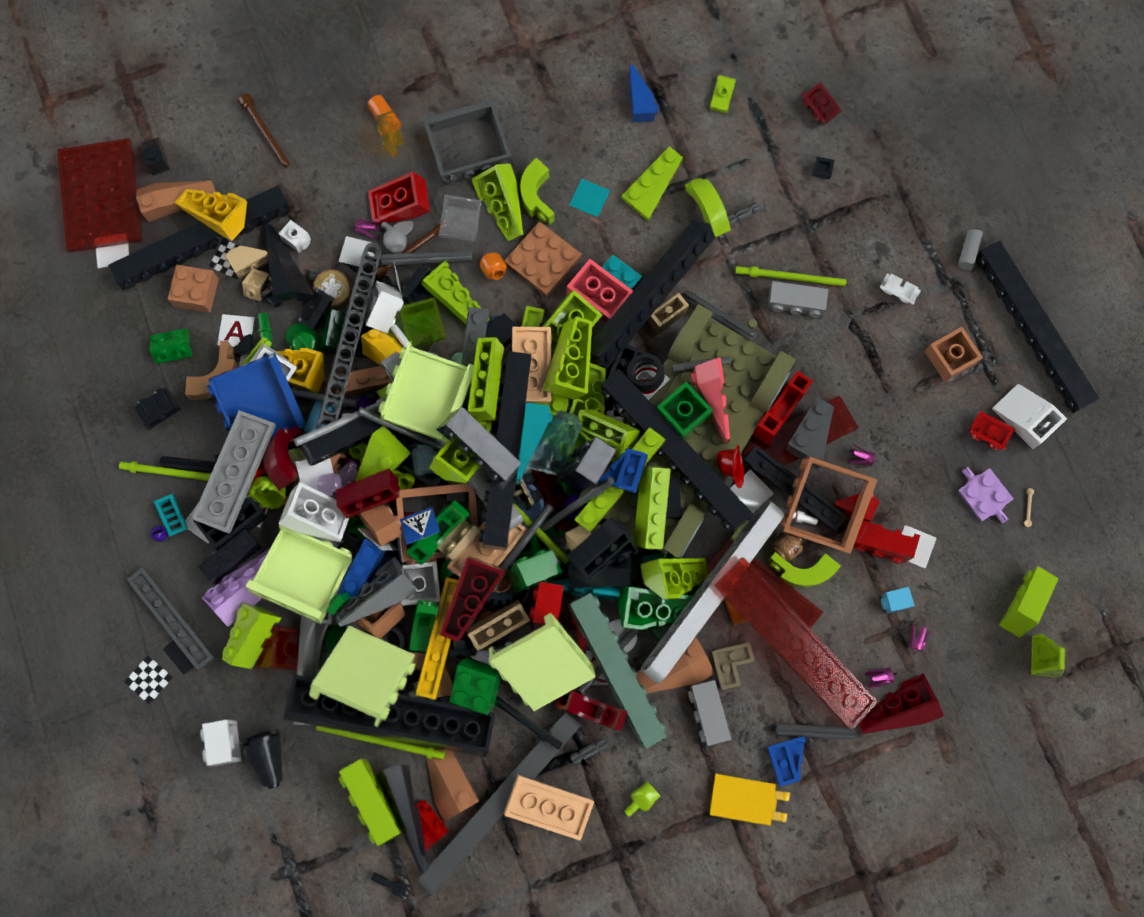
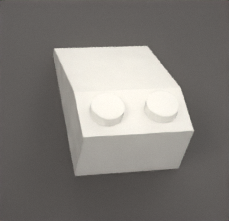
(313, 514)

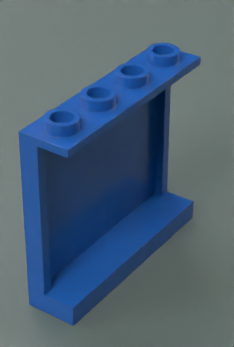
(259, 391)

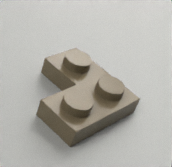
(725, 663)

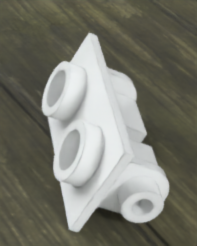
(906, 294)

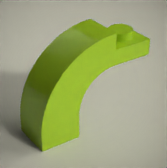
(531, 180)
(710, 205)
(804, 578)

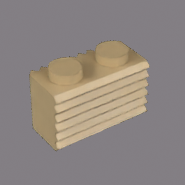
(668, 313)

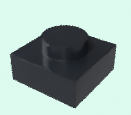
(823, 167)

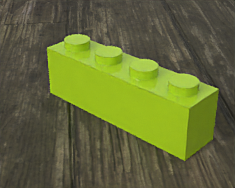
(486, 379)
(652, 507)

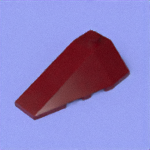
(906, 707)

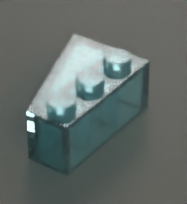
(556, 444)

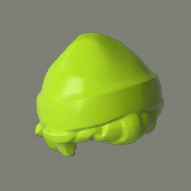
(266, 493)

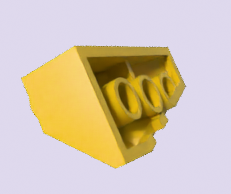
(219, 212)
(379, 345)
(309, 371)

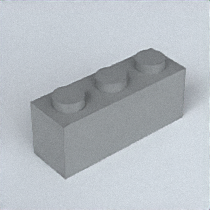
(797, 299)
(709, 713)

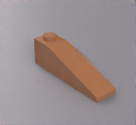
(159, 198)
(688, 670)
(450, 785)

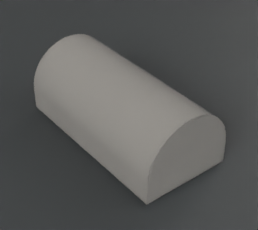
(970, 249)

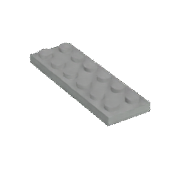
(234, 471)

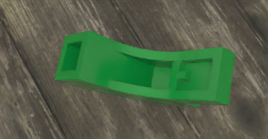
(447, 521)
(422, 626)

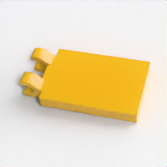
(746, 800)

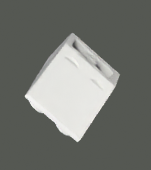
(1029, 415)

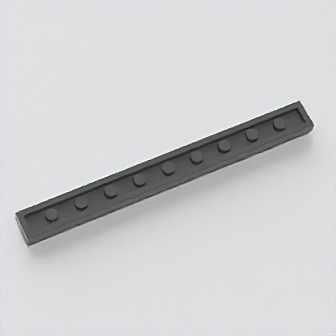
(475, 329)

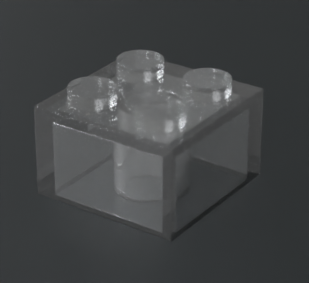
(459, 218)

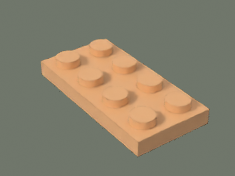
(538, 343)
(490, 556)
(549, 807)

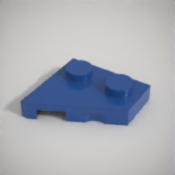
(627, 470)
(787, 760)

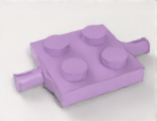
(985, 495)

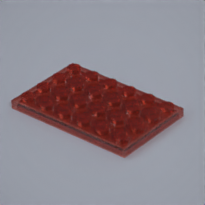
(99, 195)

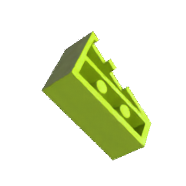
(611, 431)
(382, 453)

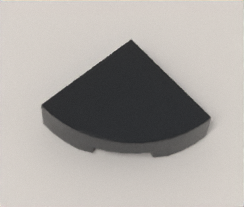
(245, 346)

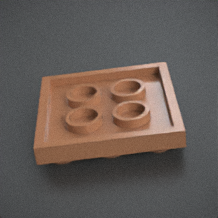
(543, 259)

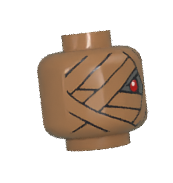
(788, 546)

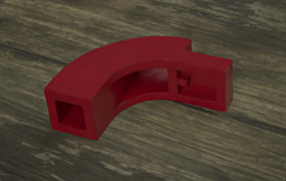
(277, 460)
(592, 710)

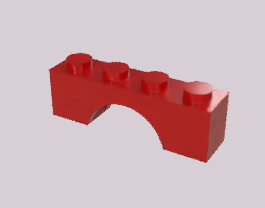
(783, 407)

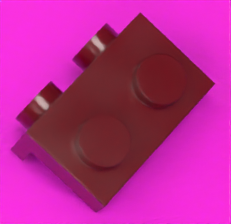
(822, 104)

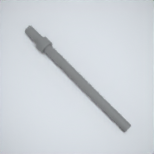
(335, 425)

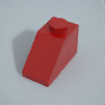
(847, 506)

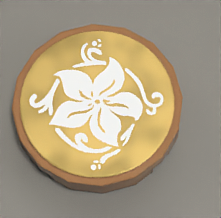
(335, 284)

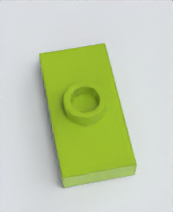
(722, 94)

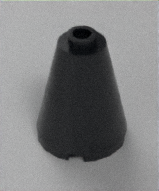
(265, 757)

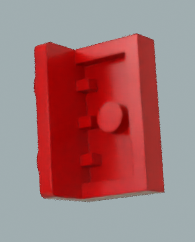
(991, 430)
(432, 826)

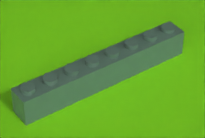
(616, 670)

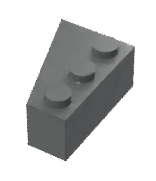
(812, 432)

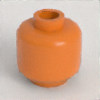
(493, 266)

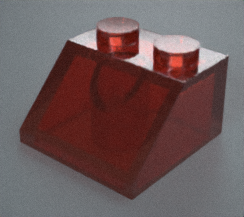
(280, 649)

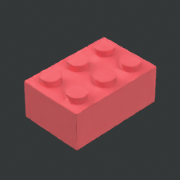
(600, 289)

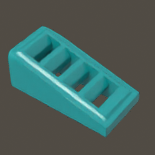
(158, 503)

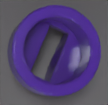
(160, 537)

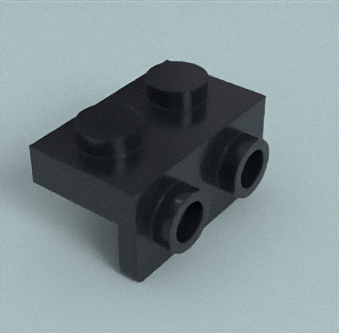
(413, 290)

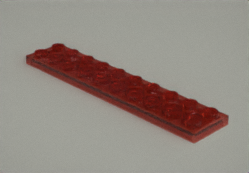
(796, 643)

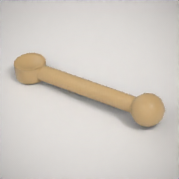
(1027, 523)

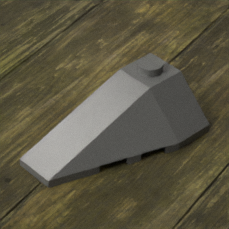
(385, 590)

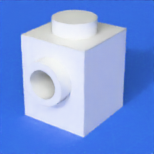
(295, 236)

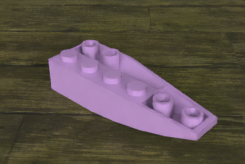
(230, 593)

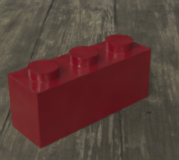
(367, 493)

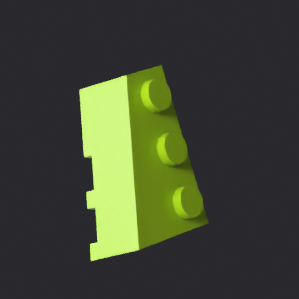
(1029, 602)
(248, 635)

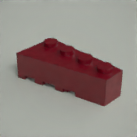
(471, 593)

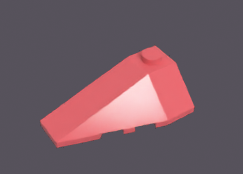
(709, 382)

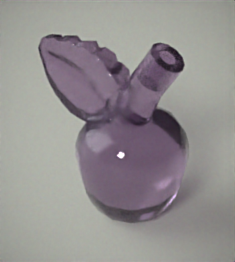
(330, 482)

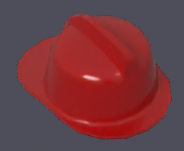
(731, 465)

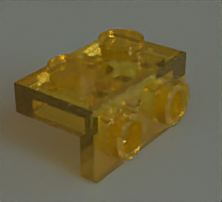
(390, 130)

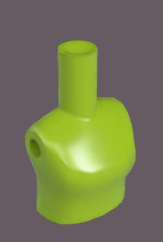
(642, 798)

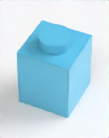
(897, 600)

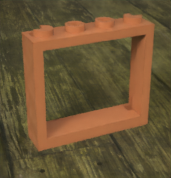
(433, 490)
(857, 515)

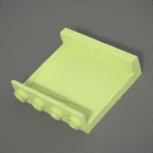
(425, 391)
(301, 574)
(543, 664)
(364, 673)

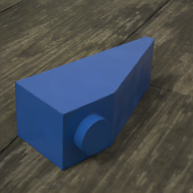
(642, 99)

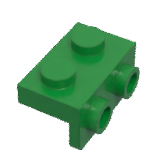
(170, 345)

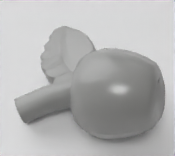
(395, 237)

